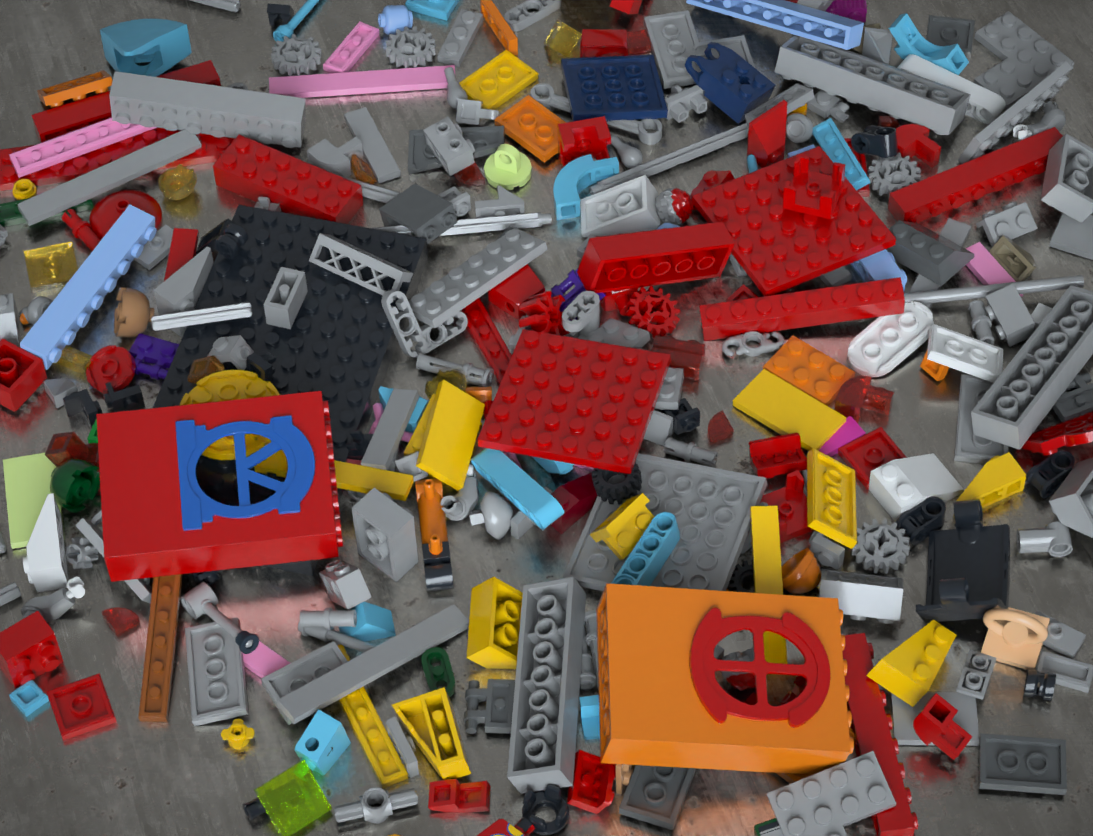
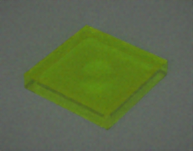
(293, 799)

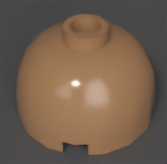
(131, 313)

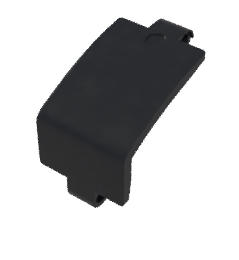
(967, 567)

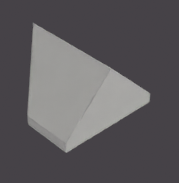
(877, 44)

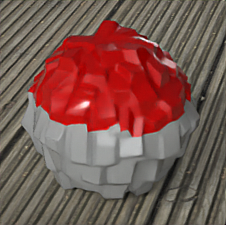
(674, 206)
(740, 679)

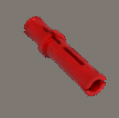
(81, 229)

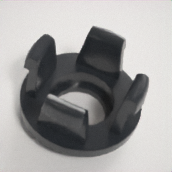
(549, 798)

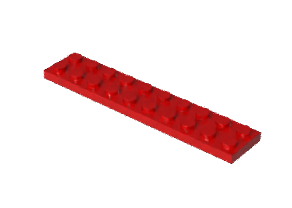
(65, 171)

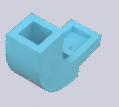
(912, 42)
(576, 177)

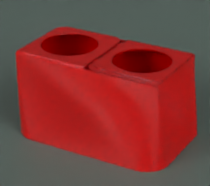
(612, 39)

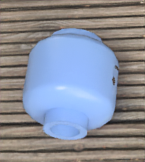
(394, 18)

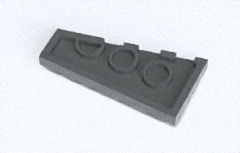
(484, 139)

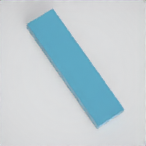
(838, 151)

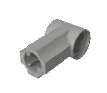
(1053, 539)

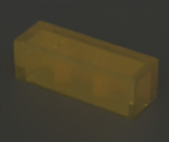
(74, 360)

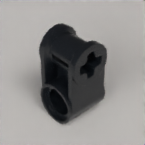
(876, 141)
(1048, 474)
(919, 521)

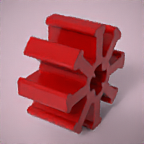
(543, 314)

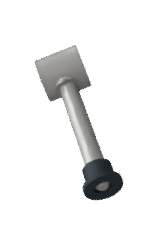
(203, 601)

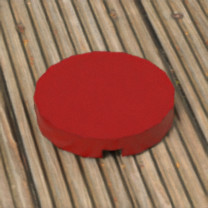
(111, 365)

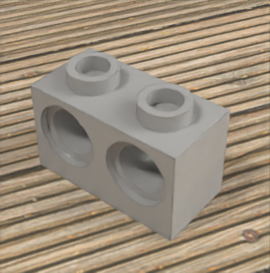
(344, 584)

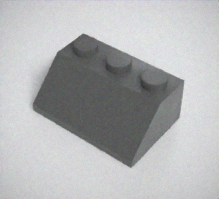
(927, 252)

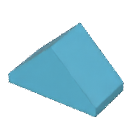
(372, 623)

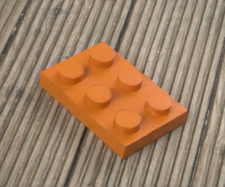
(75, 88)
(532, 127)
(809, 370)

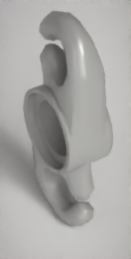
(741, 340)

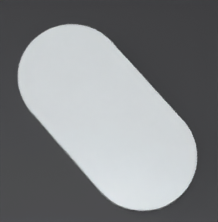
(889, 340)

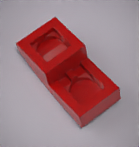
(457, 797)

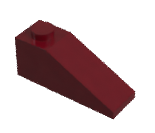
(576, 500)

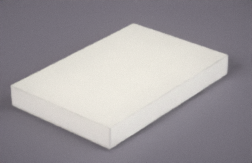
(964, 353)

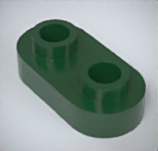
(438, 675)

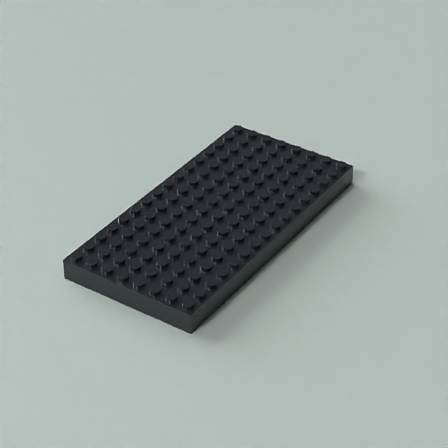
(334, 346)

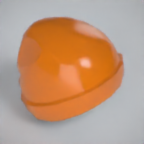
(801, 572)

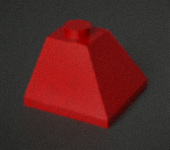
(768, 135)

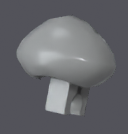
(494, 513)

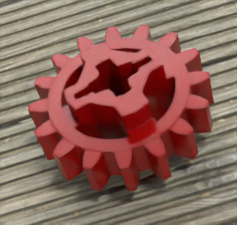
(646, 302)

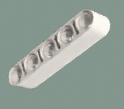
(983, 103)

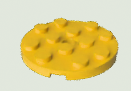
(230, 386)

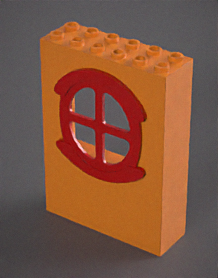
(663, 692)

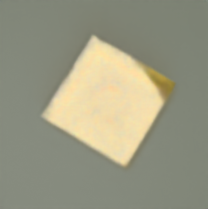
(50, 266)

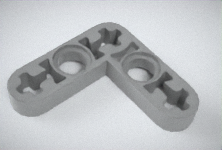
(519, 18)
(418, 333)

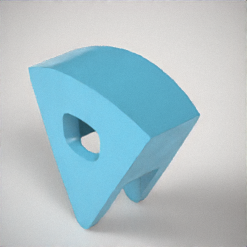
(145, 40)

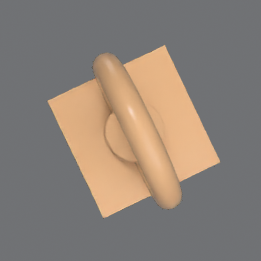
(1014, 636)

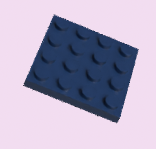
(614, 88)

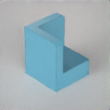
(590, 716)

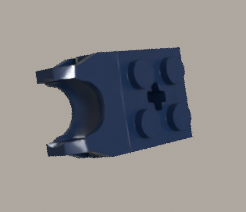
(730, 81)

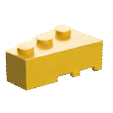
(915, 663)
(435, 731)

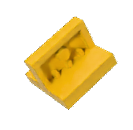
(625, 526)

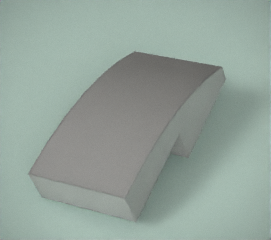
(976, 674)

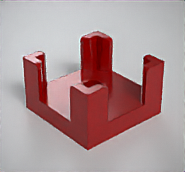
(582, 139)
(813, 191)
(791, 507)

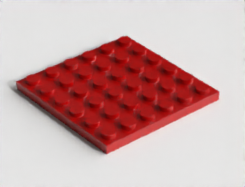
(788, 246)
(575, 401)

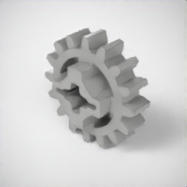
(408, 47)
(296, 55)
(893, 173)
(893, 549)

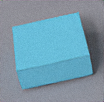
(28, 697)

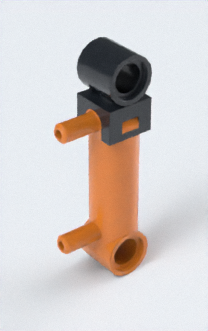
(434, 535)

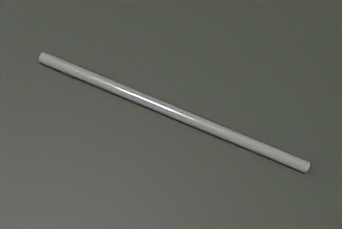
(981, 291)

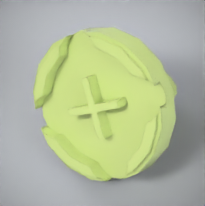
(507, 168)

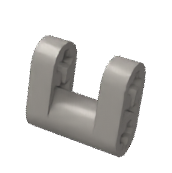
(587, 310)

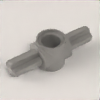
(375, 814)

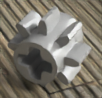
(81, 553)

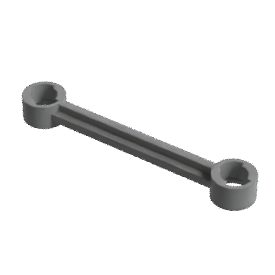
(634, 126)

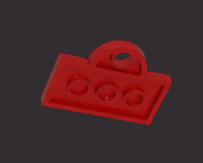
(1068, 433)

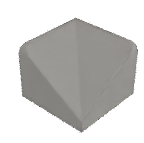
(58, 389)

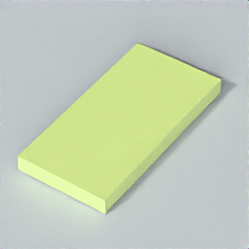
(26, 490)

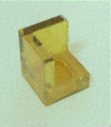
(562, 38)

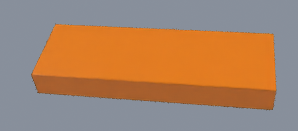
(499, 26)

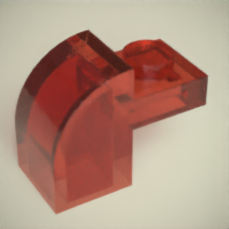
(860, 394)
(69, 446)

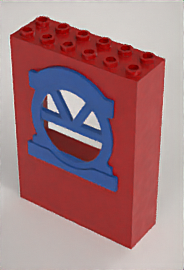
(167, 526)

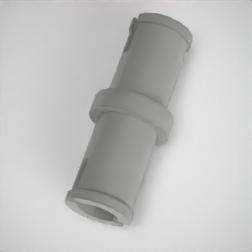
(981, 322)
(690, 452)
(328, 618)

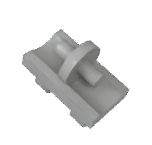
(684, 100)

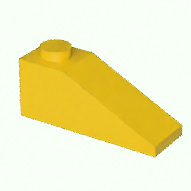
(995, 481)

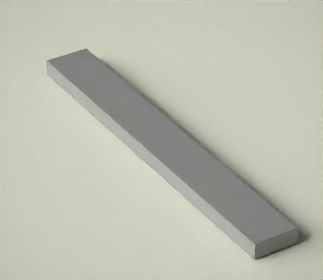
(108, 176)
(372, 664)

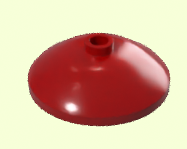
(112, 206)

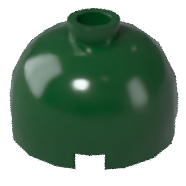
(74, 483)

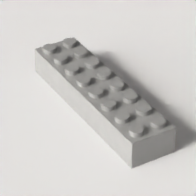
(872, 84)
(207, 109)
(1038, 372)
(547, 685)

